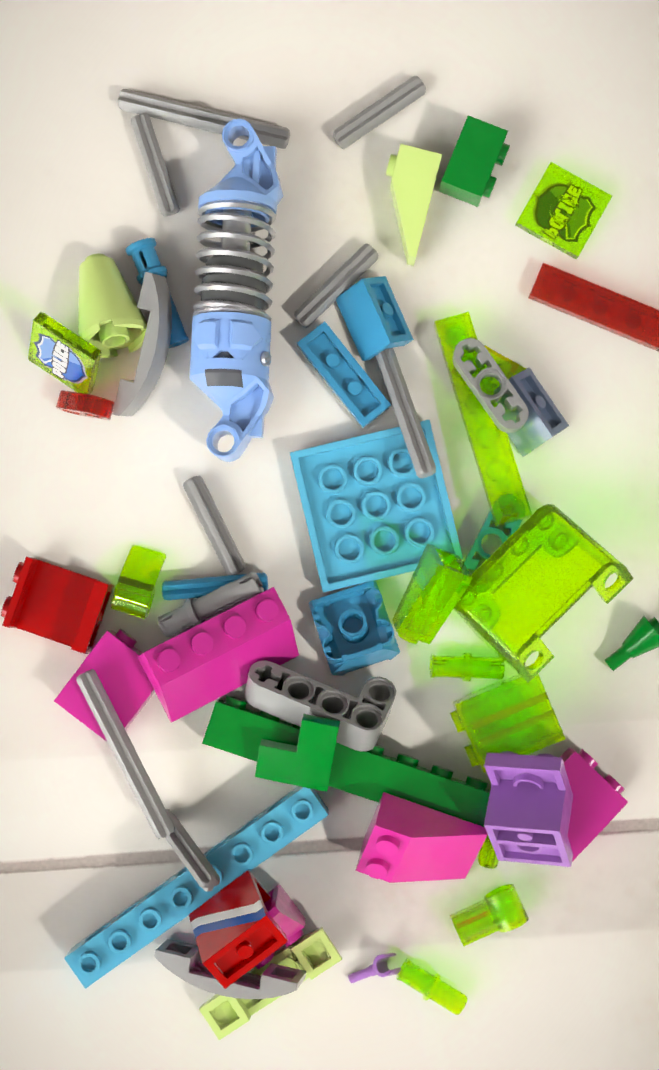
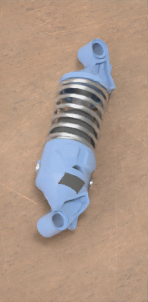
(230, 321)

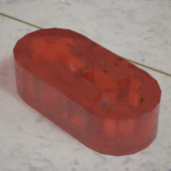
(85, 405)

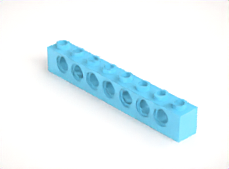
(182, 894)

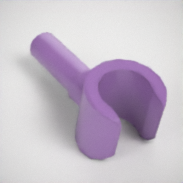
(378, 968)

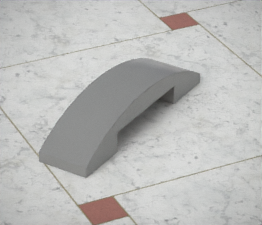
(155, 347)
(185, 962)

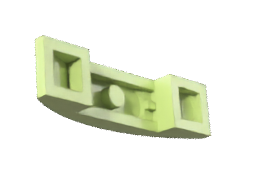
(309, 953)

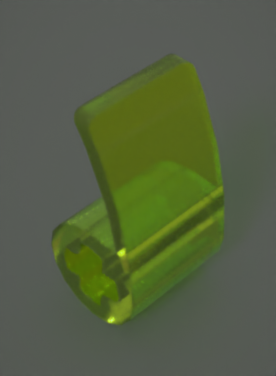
(137, 582)

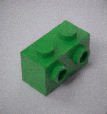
(473, 161)

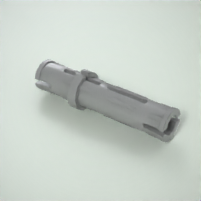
(197, 610)

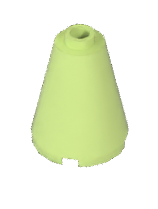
(107, 308)

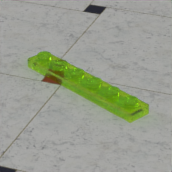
(488, 443)

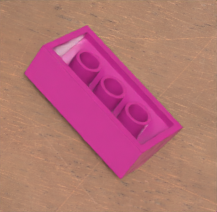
(219, 654)

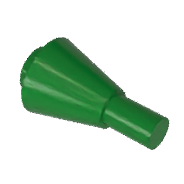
(640, 641)

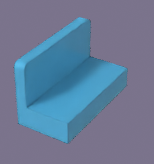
(373, 317)

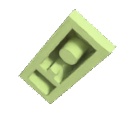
(411, 189)

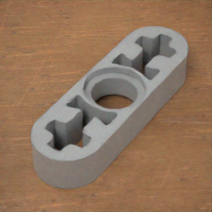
(483, 358)

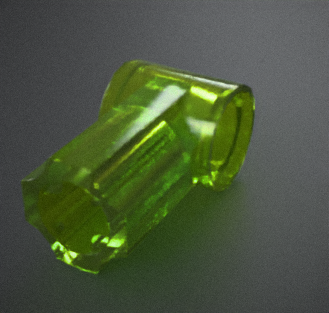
(497, 912)

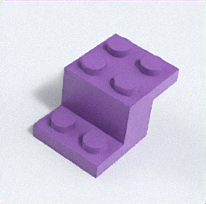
(529, 808)

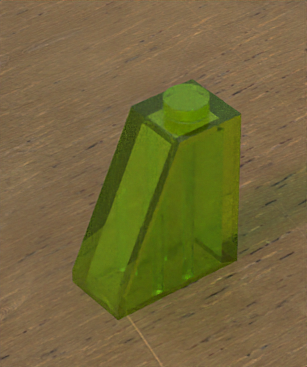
(431, 595)

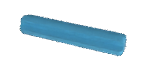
(201, 586)

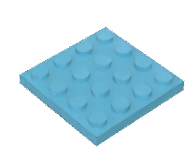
(370, 507)

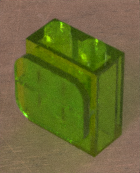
(506, 718)

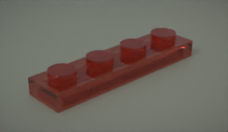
(597, 306)

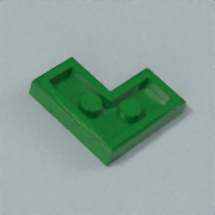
(308, 762)

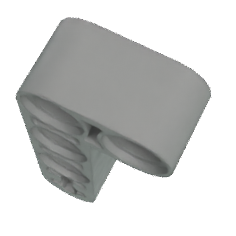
(293, 694)

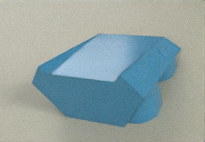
(354, 628)

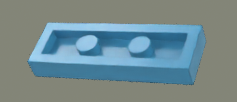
(343, 374)

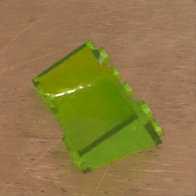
(534, 584)

